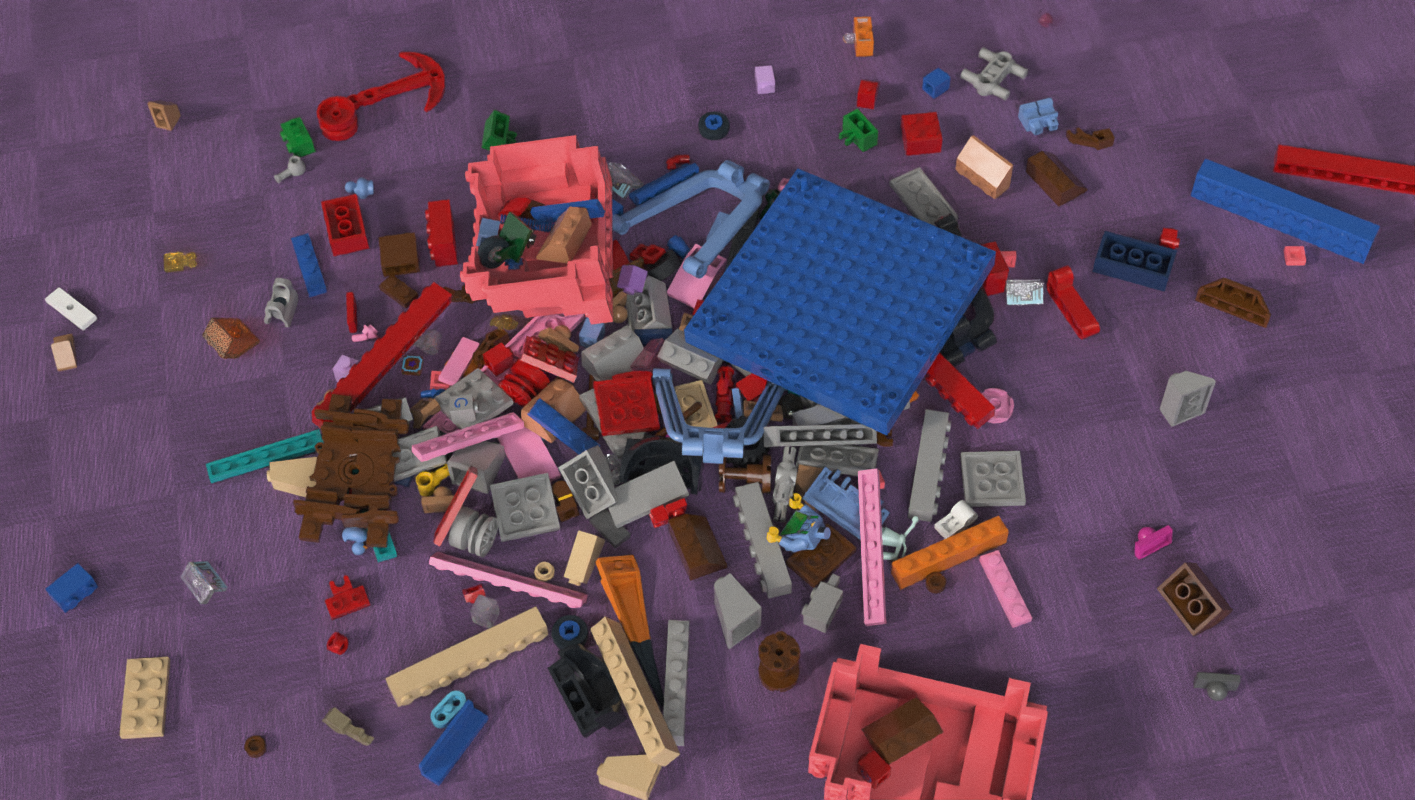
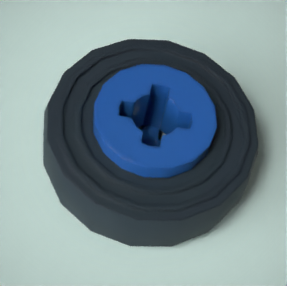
(714, 125)
(567, 623)

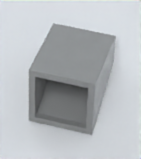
(484, 456)
(736, 610)

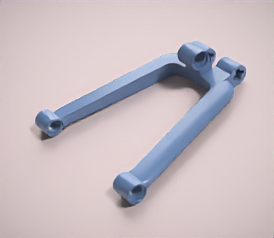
(727, 178)
(713, 442)

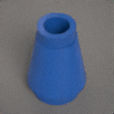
(679, 246)

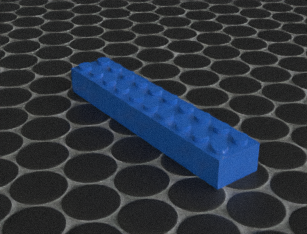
(1284, 211)

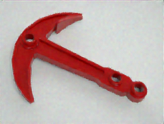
(430, 75)

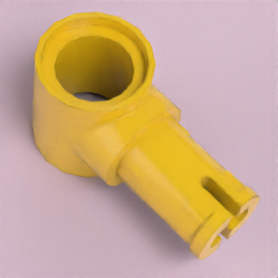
(433, 478)

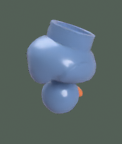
(361, 188)
(358, 535)

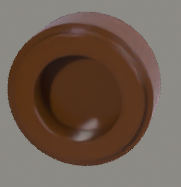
(935, 582)
(255, 746)

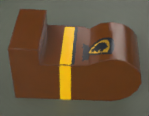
(567, 503)

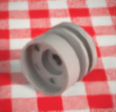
(473, 531)

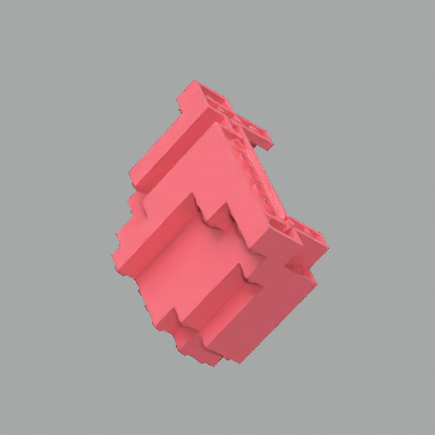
(551, 174)
(983, 754)

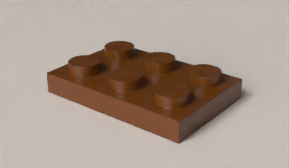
(818, 564)

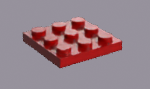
(550, 358)
(626, 405)

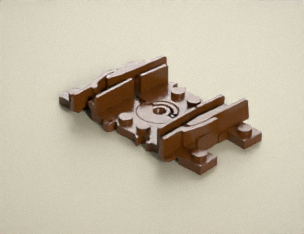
(350, 443)

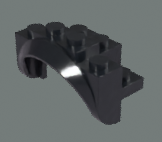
(659, 452)
(592, 695)

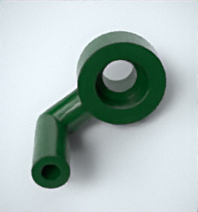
(770, 197)

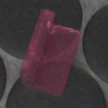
(648, 357)

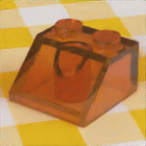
(229, 337)

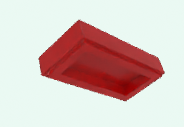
(351, 312)

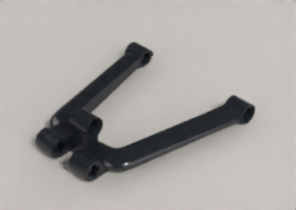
(978, 329)

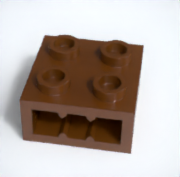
(399, 254)

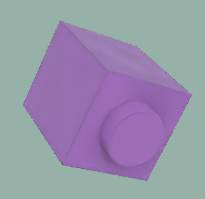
(632, 279)

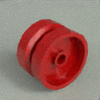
(337, 118)

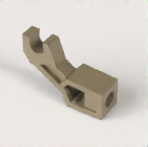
(343, 725)

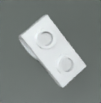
(960, 518)

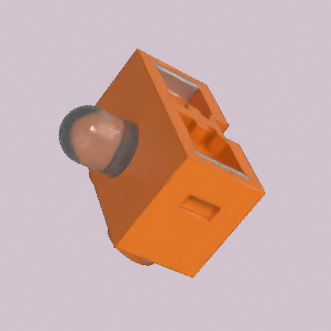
(861, 36)

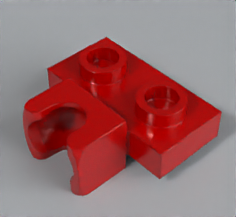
(660, 515)
(346, 599)

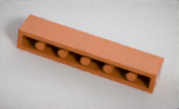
(949, 552)

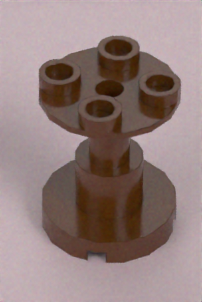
(753, 473)
(779, 662)

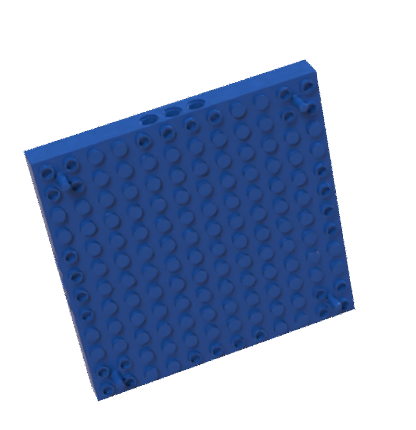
(841, 300)

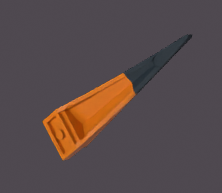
(624, 589)

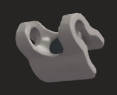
(282, 303)

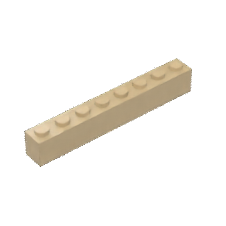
(467, 657)
(635, 692)

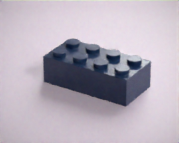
(1134, 261)

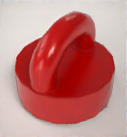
(335, 643)

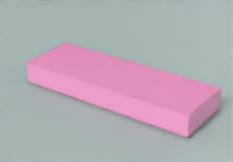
(458, 361)

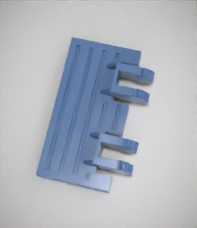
(836, 502)

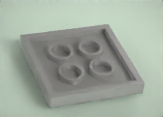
(490, 397)
(993, 478)
(524, 507)

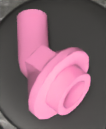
(369, 333)

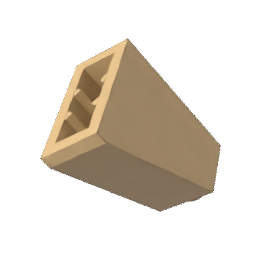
(292, 475)
(583, 557)
(629, 774)

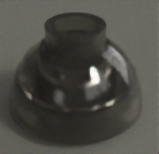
(790, 404)

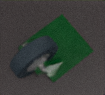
(507, 245)

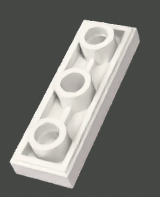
(71, 308)

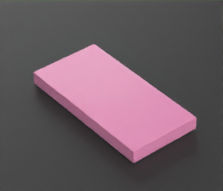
(528, 454)

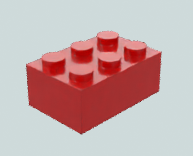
(345, 225)
(441, 233)

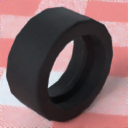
(664, 266)

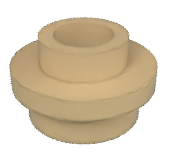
(544, 566)

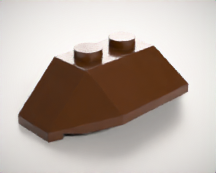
(1235, 300)

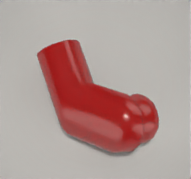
(677, 159)

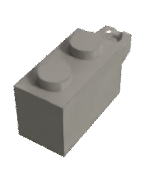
(823, 604)

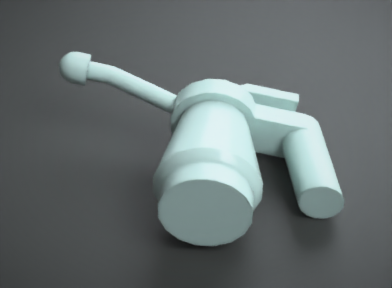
(896, 540)

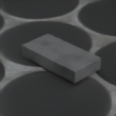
(605, 526)

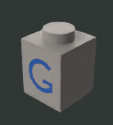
(463, 408)

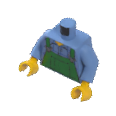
(803, 529)

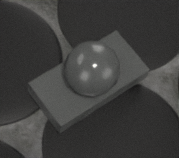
(1217, 684)

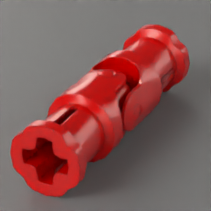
(724, 395)

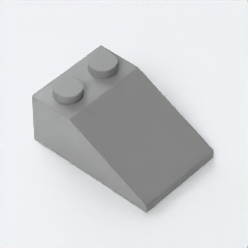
(590, 481)

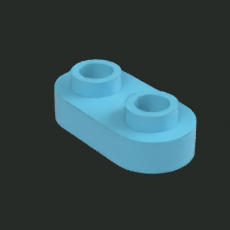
(447, 709)

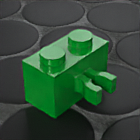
(858, 130)
(496, 131)
(297, 138)

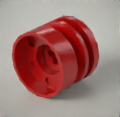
(524, 382)

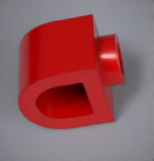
(1169, 238)

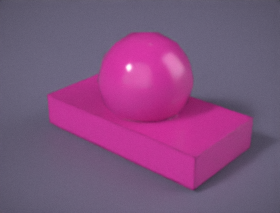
(1152, 540)

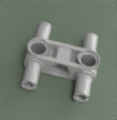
(994, 73)
(784, 484)

